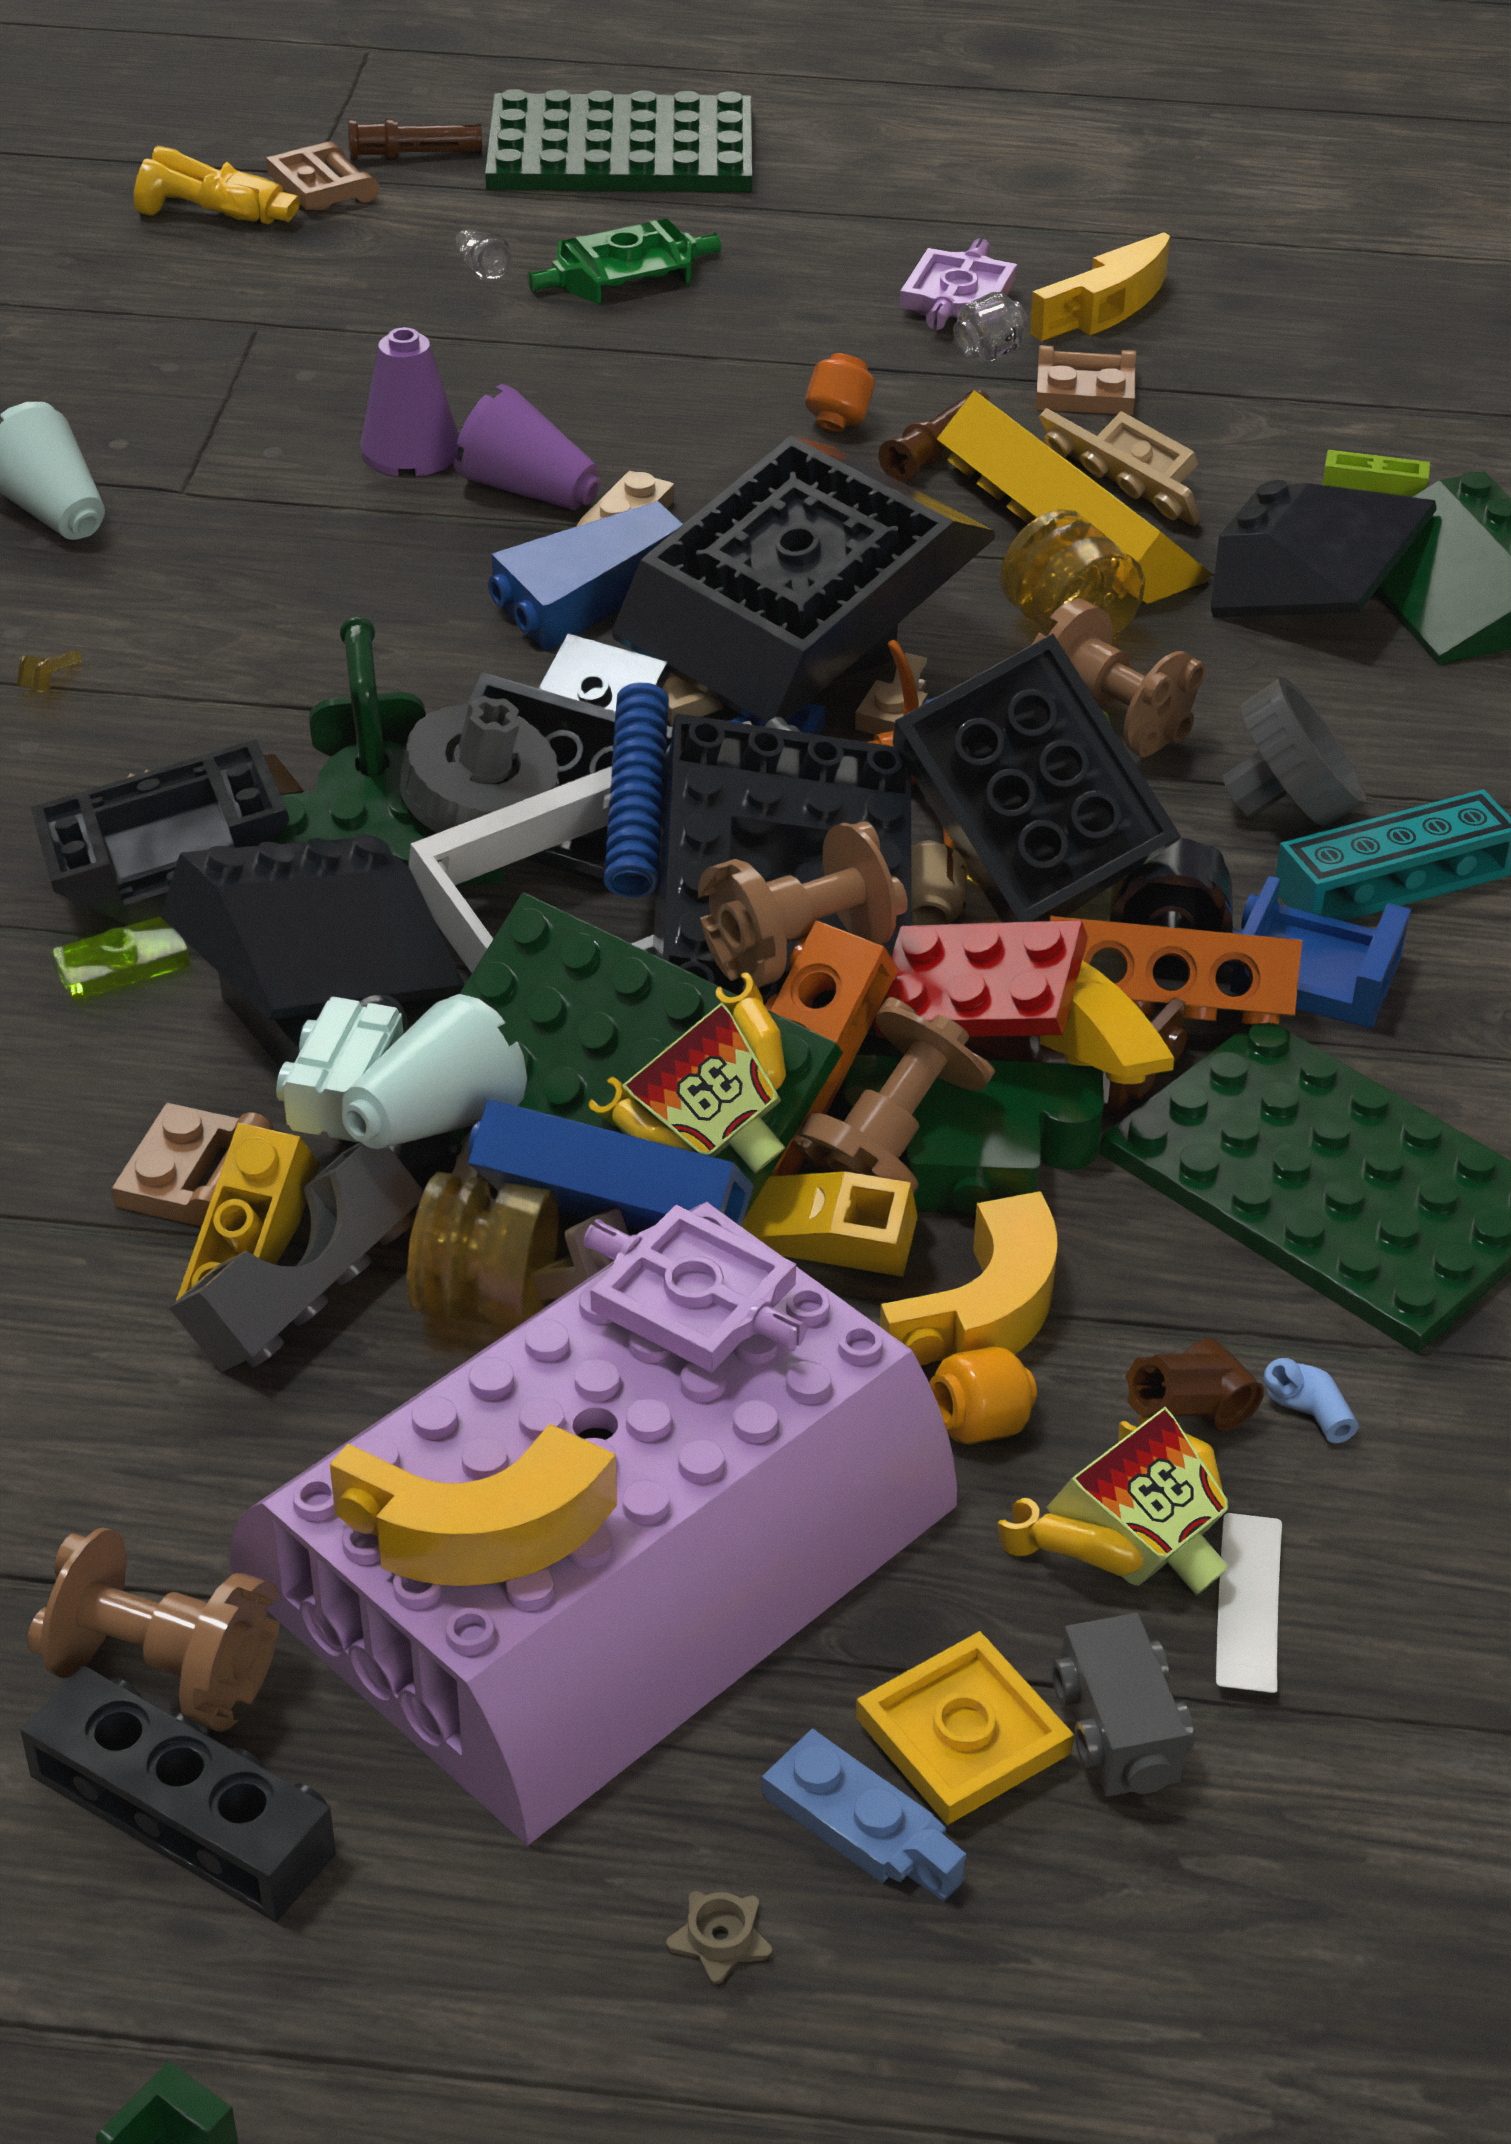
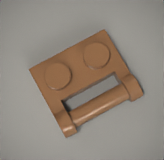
(321, 176)
(1085, 381)
(173, 1161)

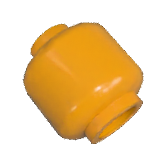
(984, 1394)

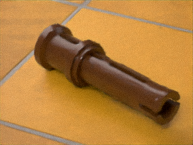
(392, 139)
(919, 444)

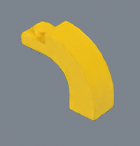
(1000, 1307)
(480, 1527)

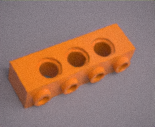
(1269, 960)
(860, 976)

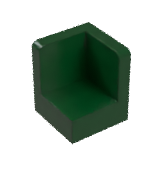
(171, 2111)

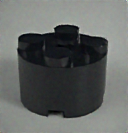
(1177, 889)

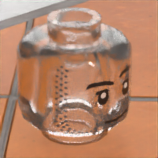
(990, 327)

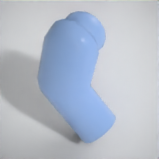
(1312, 1393)

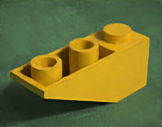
(254, 1200)
(837, 1220)

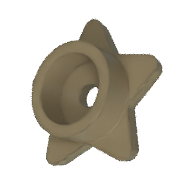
(715, 1913)

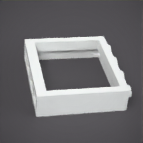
(498, 841)

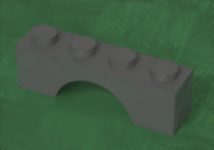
(248, 1302)

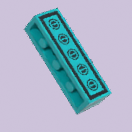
(1397, 858)

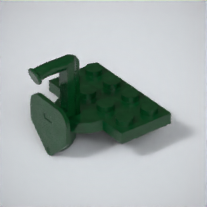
(369, 736)

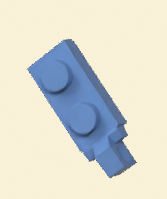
(863, 1816)

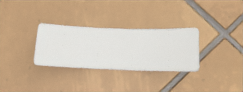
(1249, 1603)

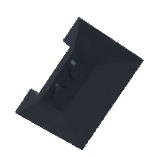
(1312, 549)
(123, 839)

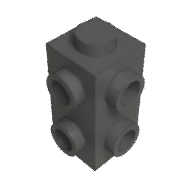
(1122, 1705)

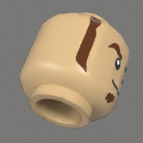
(937, 883)

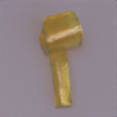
(38, 671)

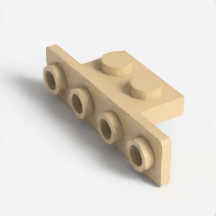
(1134, 457)

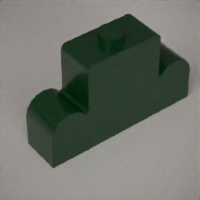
(992, 1139)

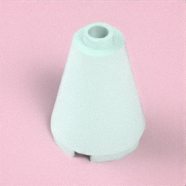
(47, 471)
(436, 1076)

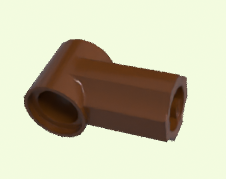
(1195, 1383)

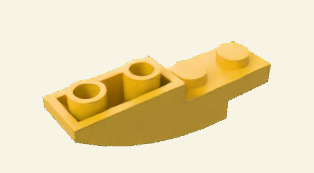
(1105, 295)
(1109, 1032)

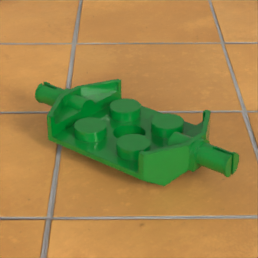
(622, 255)

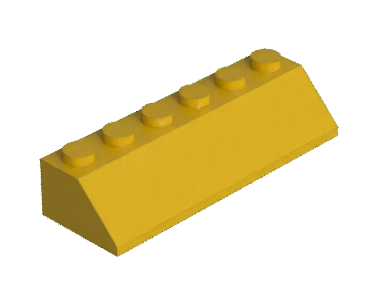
(1044, 481)

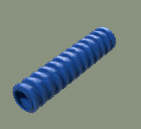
(636, 791)

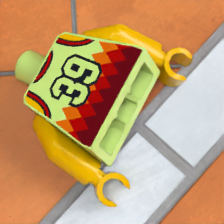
(709, 1085)
(1133, 1508)

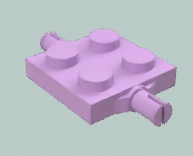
(950, 280)
(693, 1287)

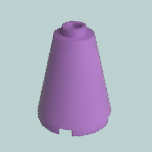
(408, 409)
(523, 453)

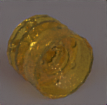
(1066, 560)
(471, 1250)

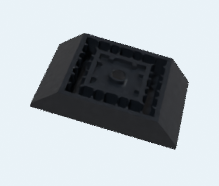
(780, 624)
(770, 804)

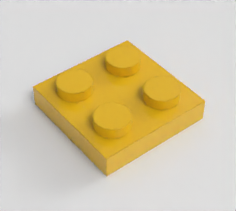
(964, 1727)

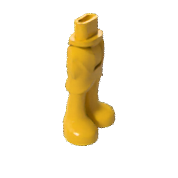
(223, 190)

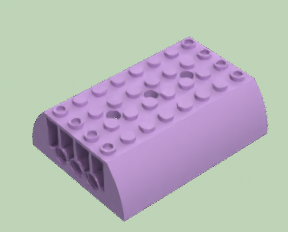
(732, 1529)

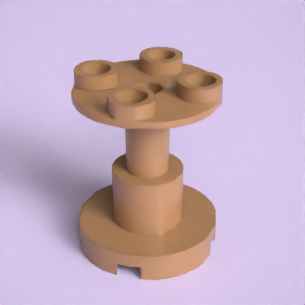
(1156, 702)
(758, 918)
(883, 1121)
(213, 1646)

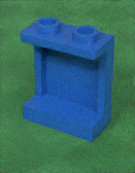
(1341, 964)

